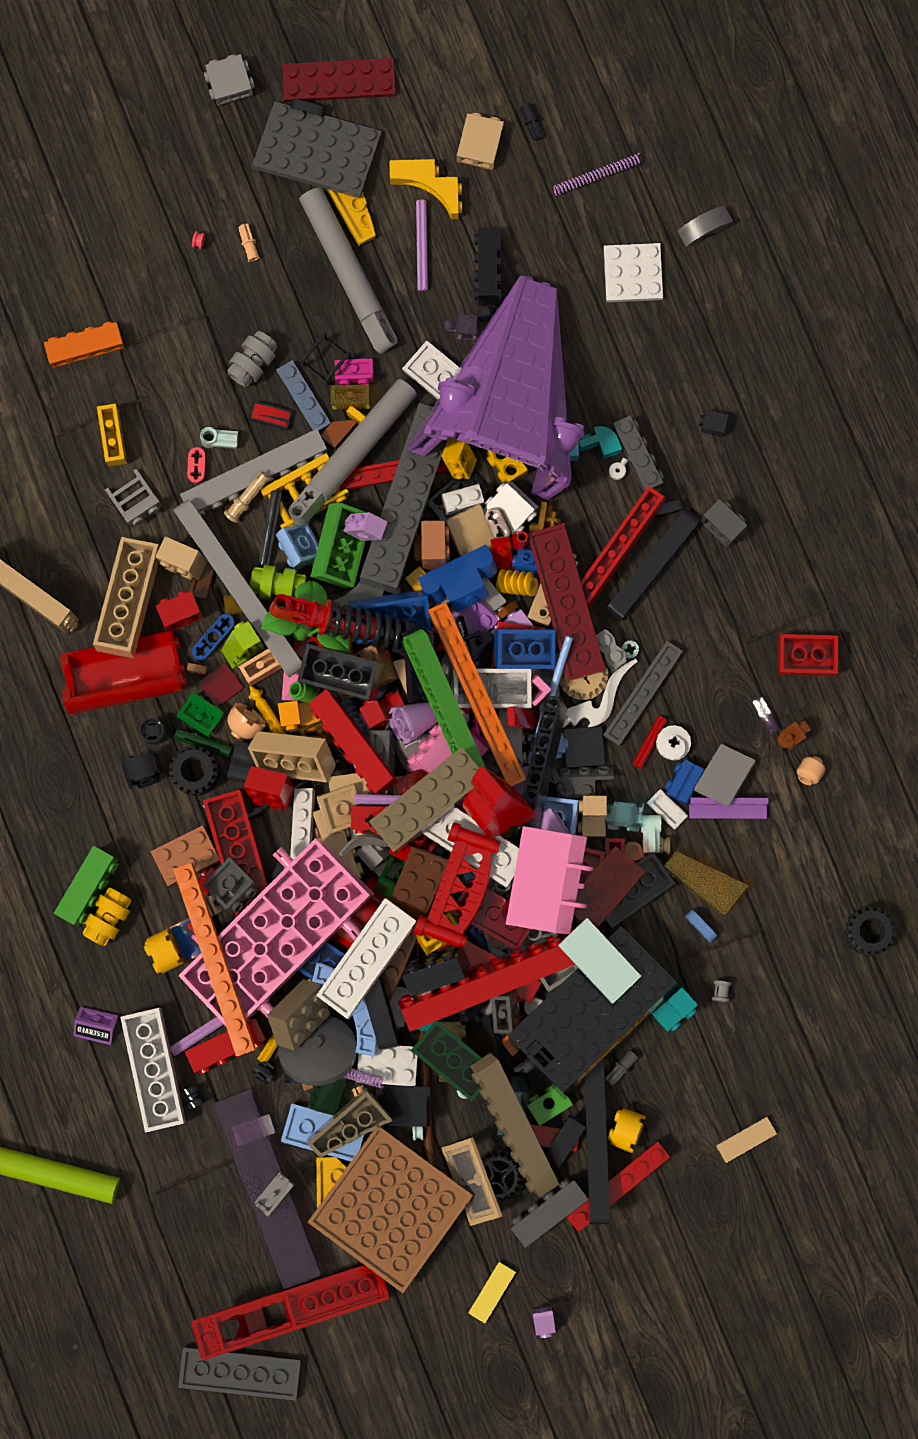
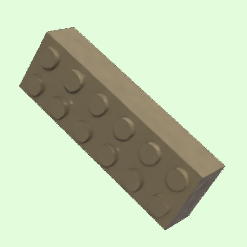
(426, 801)

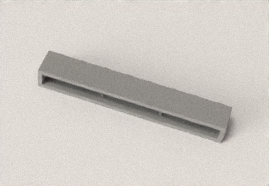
(274, 463)

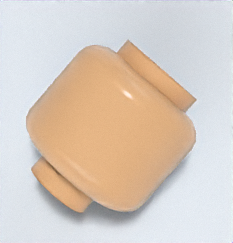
(810, 770)

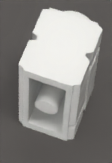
(462, 499)

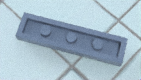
(303, 396)

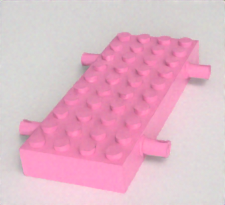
(283, 927)

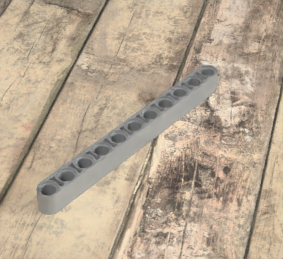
(237, 586)

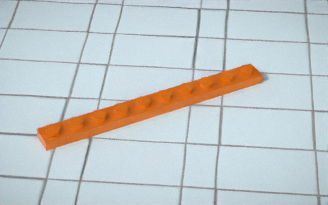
(476, 694)
(214, 959)

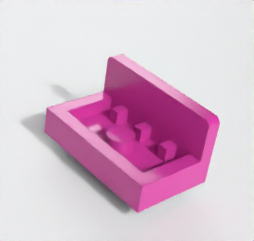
(354, 371)

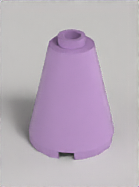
(411, 720)

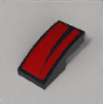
(270, 415)

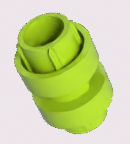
(269, 582)

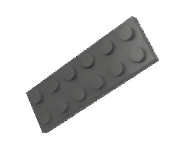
(241, 1374)

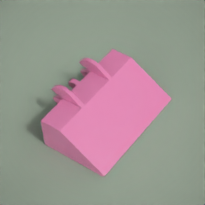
(547, 880)

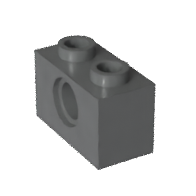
(505, 1012)

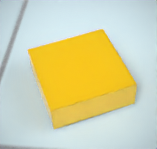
(355, 414)

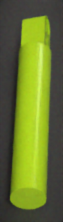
(58, 1175)

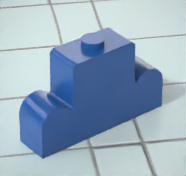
(460, 579)

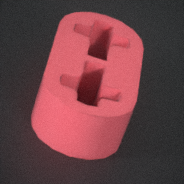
(192, 465)

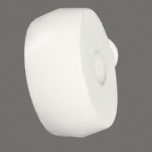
(618, 466)

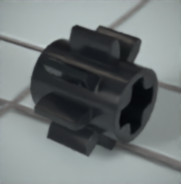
(264, 1073)

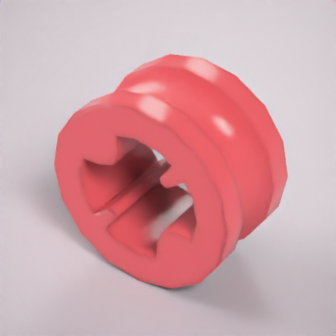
(198, 240)

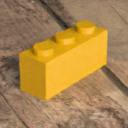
(112, 435)

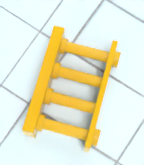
(288, 482)

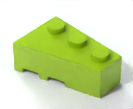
(241, 644)

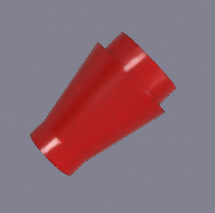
(518, 544)

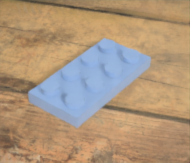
(304, 1122)

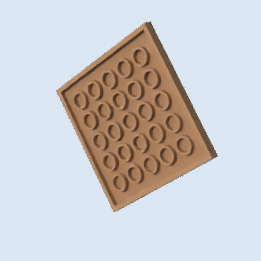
(390, 1209)

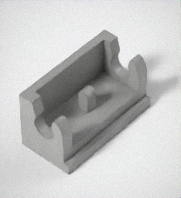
(274, 1193)

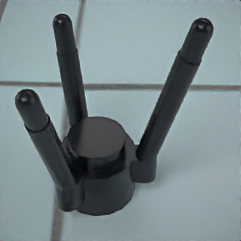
(482, 641)

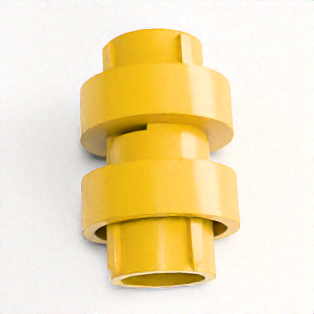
(102, 930)

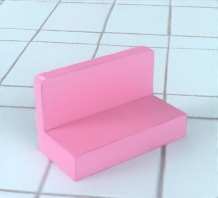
(543, 689)

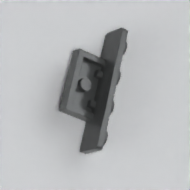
(582, 781)

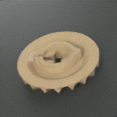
(581, 689)

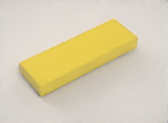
(492, 1292)

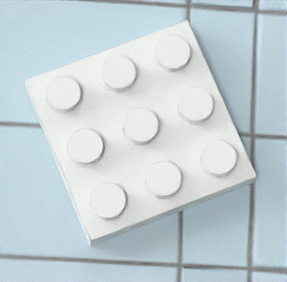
(633, 272)

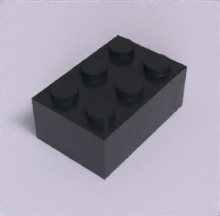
(436, 970)

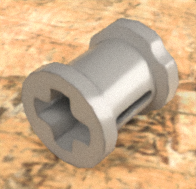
(721, 991)

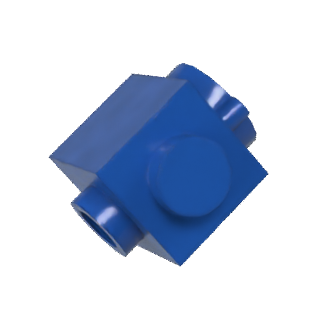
(525, 562)

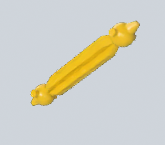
(266, 711)

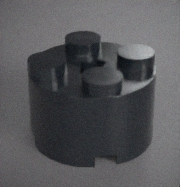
(142, 769)

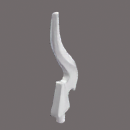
(598, 715)

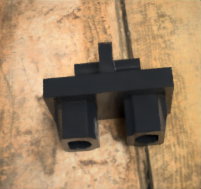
(470, 1015)

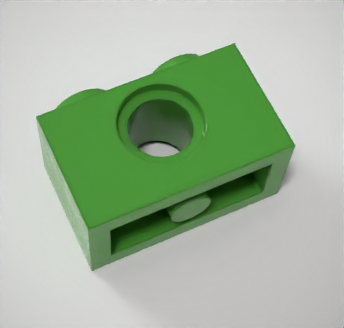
(542, 1114)

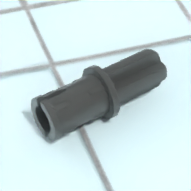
(621, 1068)

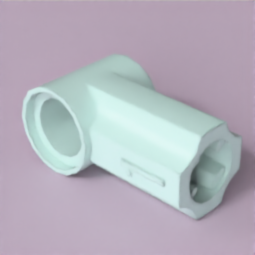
(222, 438)
(651, 833)

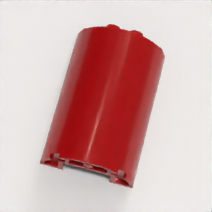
(108, 680)

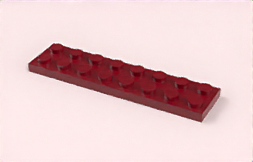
(566, 600)

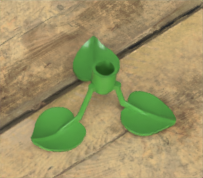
(309, 591)

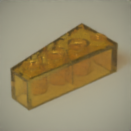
(708, 884)

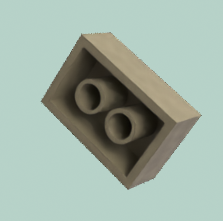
(298, 1015)

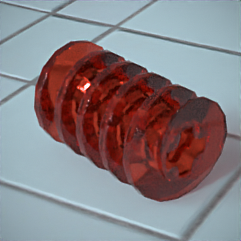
(407, 781)

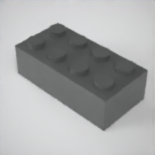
(548, 1212)

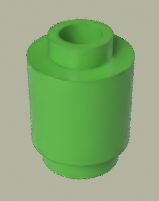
(303, 692)

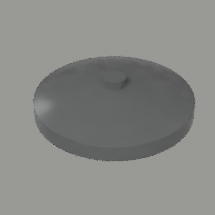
(322, 1056)

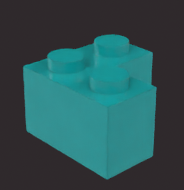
(674, 1009)

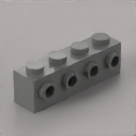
(637, 455)

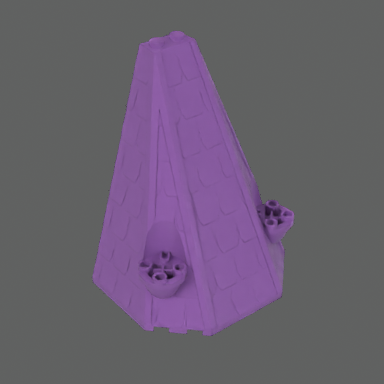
(511, 391)

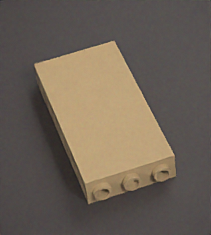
(37, 599)

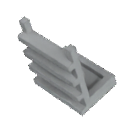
(141, 510)

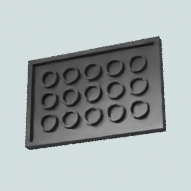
(317, 150)

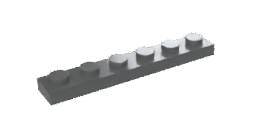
(642, 693)

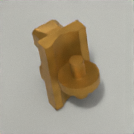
(546, 518)

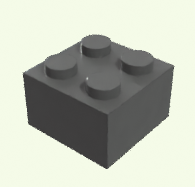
(724, 523)

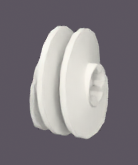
(681, 737)

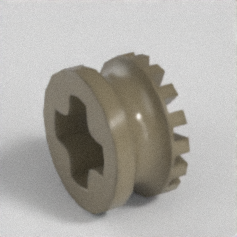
(665, 845)

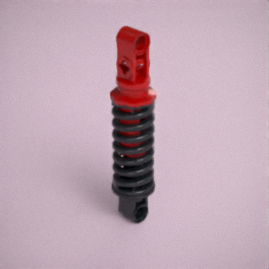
(343, 620)

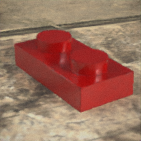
(502, 553)

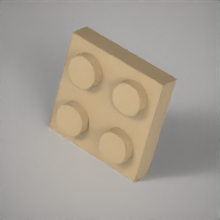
(336, 808)

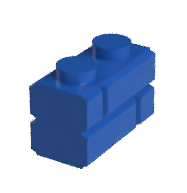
(684, 781)

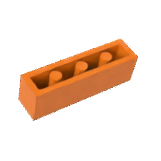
(84, 344)

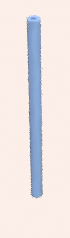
(557, 675)

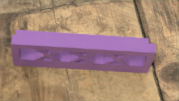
(739, 809)

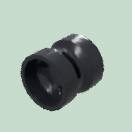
(192, 1097)

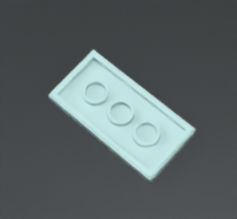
(599, 960)

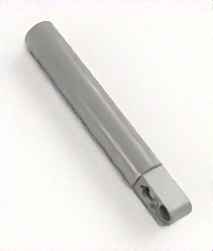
(348, 269)
(352, 451)

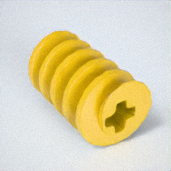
(517, 582)

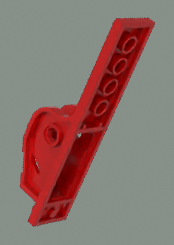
(303, 1306)

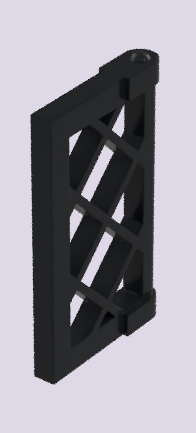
(435, 508)

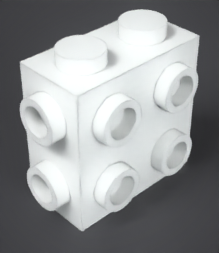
(514, 504)

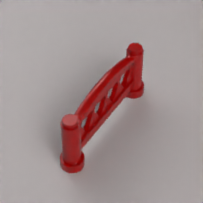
(465, 843)

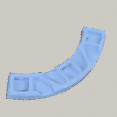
(365, 1034)

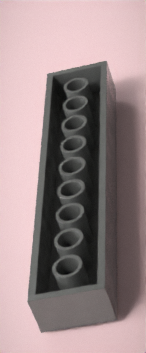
(403, 512)

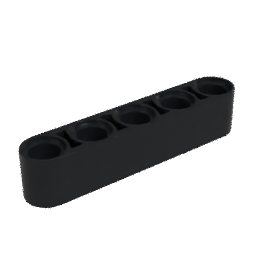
(382, 1016)

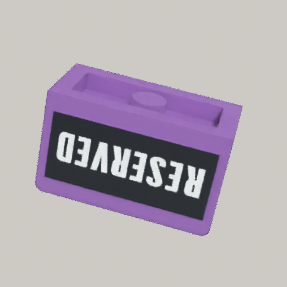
(95, 1025)

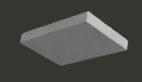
(724, 775)

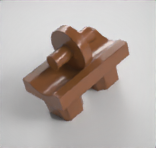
(793, 735)

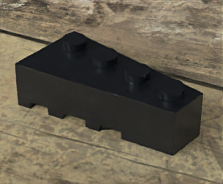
(489, 266)

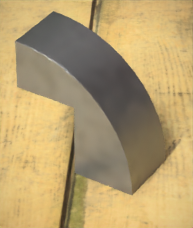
(705, 224)

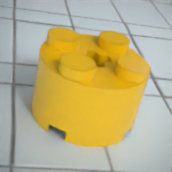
(164, 951)
(626, 1130)

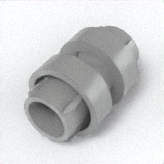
(257, 351)

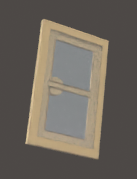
(470, 1174)

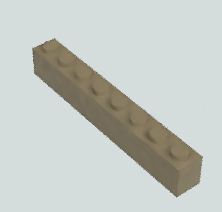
(514, 1124)

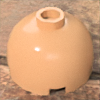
(244, 723)

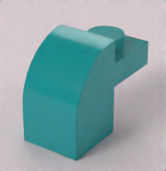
(604, 439)

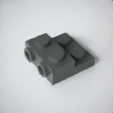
(230, 886)

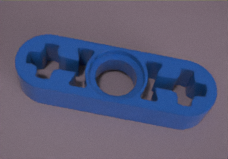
(199, 644)

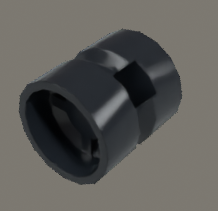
(153, 731)

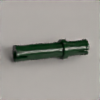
(195, 739)

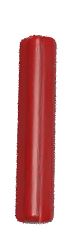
(649, 742)

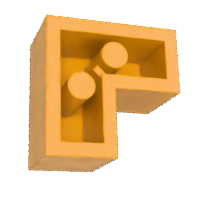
(295, 716)

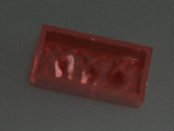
(607, 886)

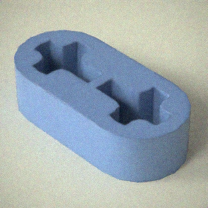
(701, 926)

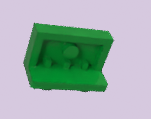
(200, 714)

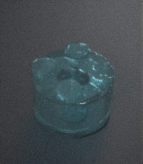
(625, 815)

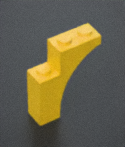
(426, 176)

